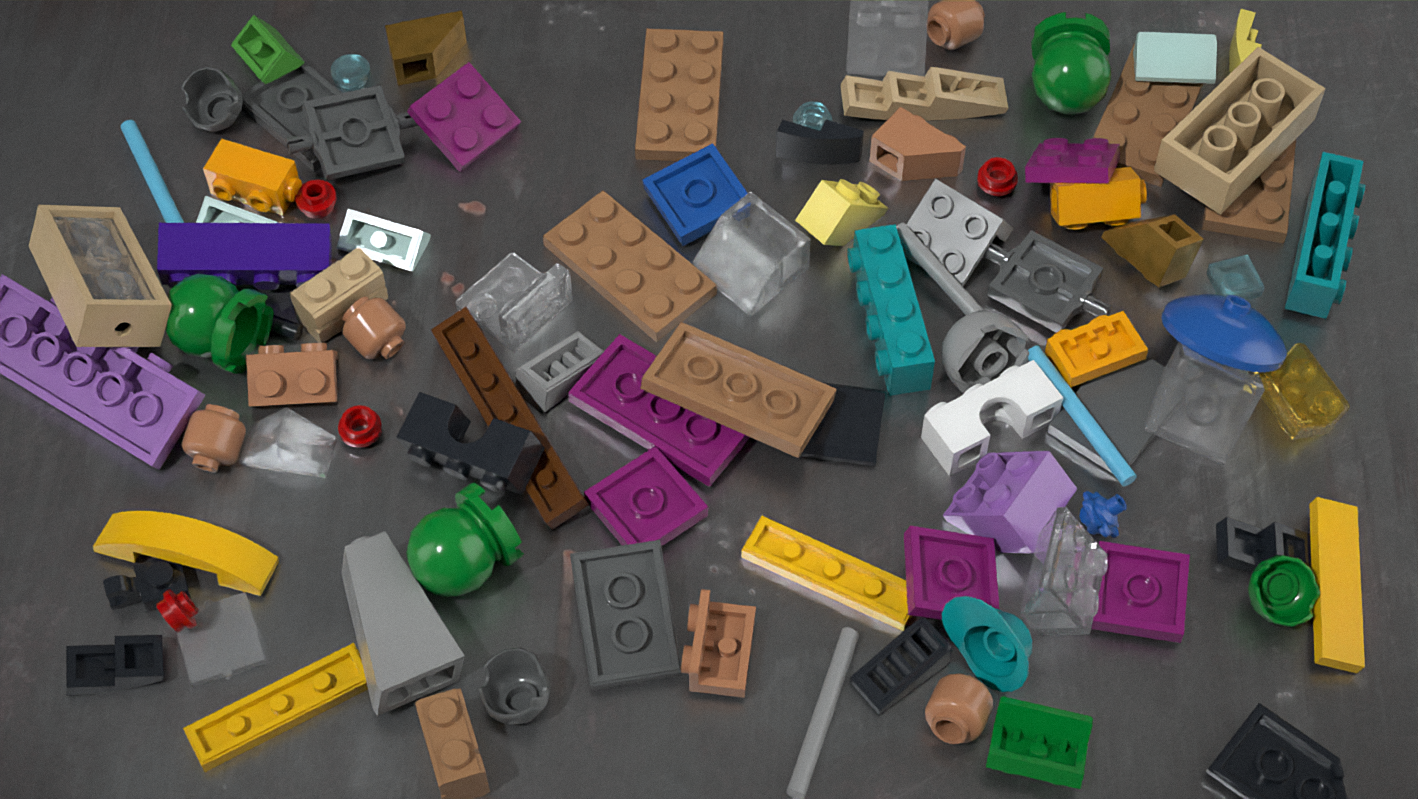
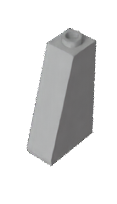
(396, 628)

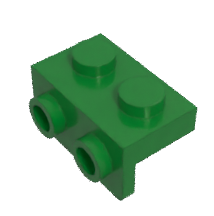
(1039, 742)

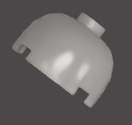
(982, 348)

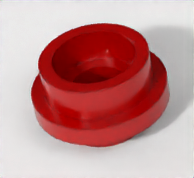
(996, 169)
(316, 206)
(357, 417)
(178, 610)

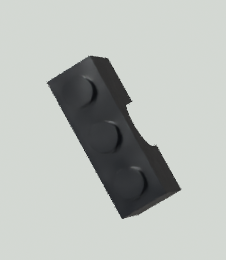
(500, 458)

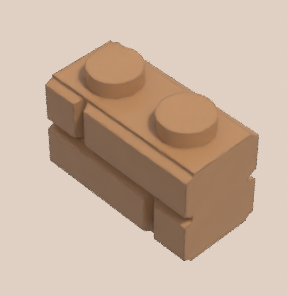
(452, 746)

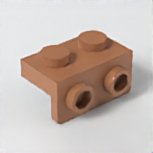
(292, 377)
(720, 647)

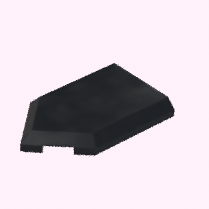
(849, 427)
(1277, 762)

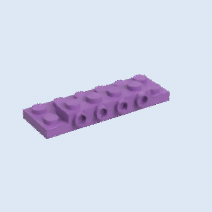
(102, 387)

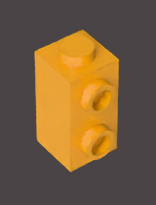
(252, 177)
(1112, 202)

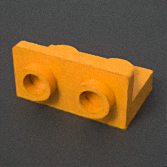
(1095, 348)

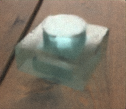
(1235, 277)

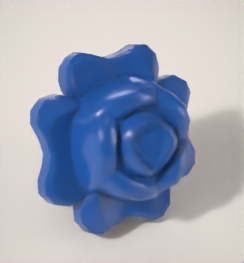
(1101, 514)

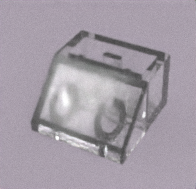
(753, 253)
(1064, 578)

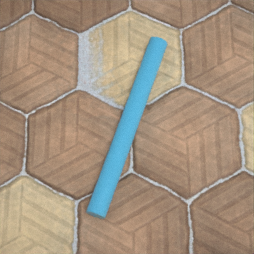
(151, 172)
(1084, 420)

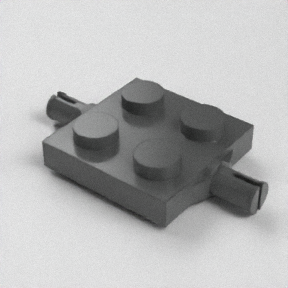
(352, 132)
(1045, 281)

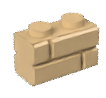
(329, 294)

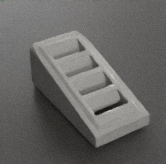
(543, 390)

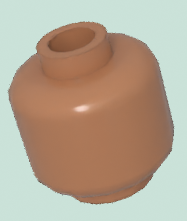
(955, 23)
(374, 328)
(214, 437)
(959, 708)

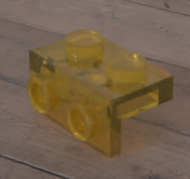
(1303, 395)

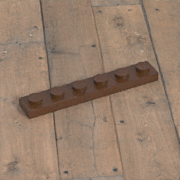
(499, 398)

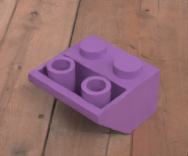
(1011, 498)

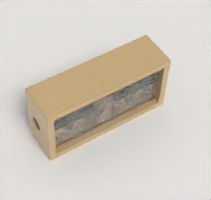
(99, 276)

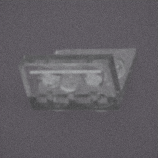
(887, 37)
(517, 299)

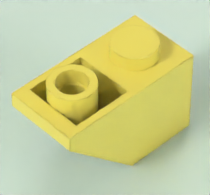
(839, 210)

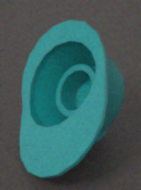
(990, 641)

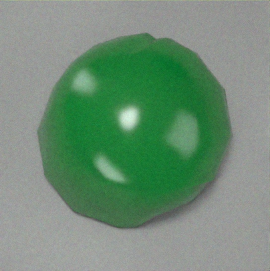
(1283, 591)

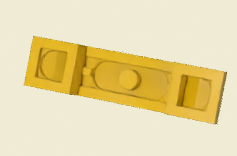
(191, 543)

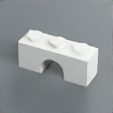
(1017, 397)

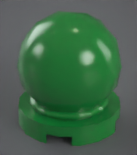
(1071, 62)
(218, 320)
(457, 547)

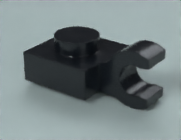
(148, 586)

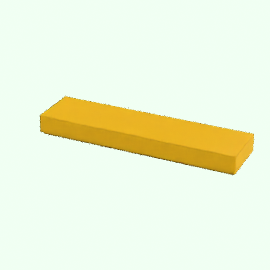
(828, 572)
(1338, 576)
(277, 707)

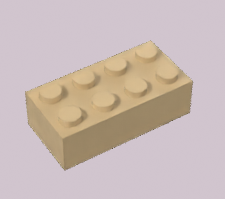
(1238, 130)

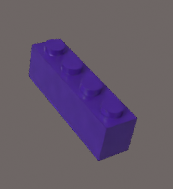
(244, 252)

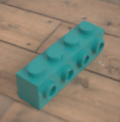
(1325, 235)
(891, 310)

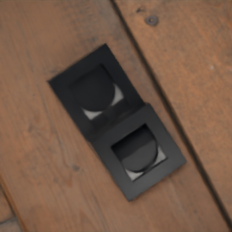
(830, 146)
(1246, 545)
(116, 667)

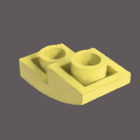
(1243, 39)

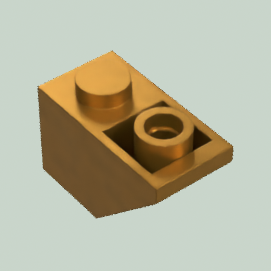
(425, 45)
(1157, 247)

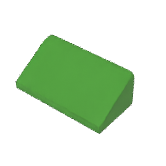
(265, 50)

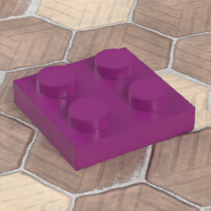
(463, 116)
(1072, 163)
(646, 501)
(947, 567)
(1143, 592)

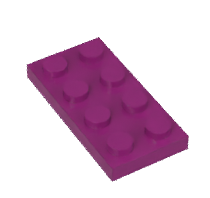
(615, 397)

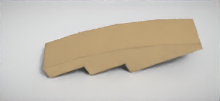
(937, 96)

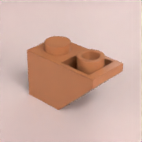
(915, 149)

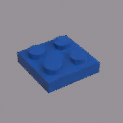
(694, 193)

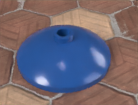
(1225, 331)

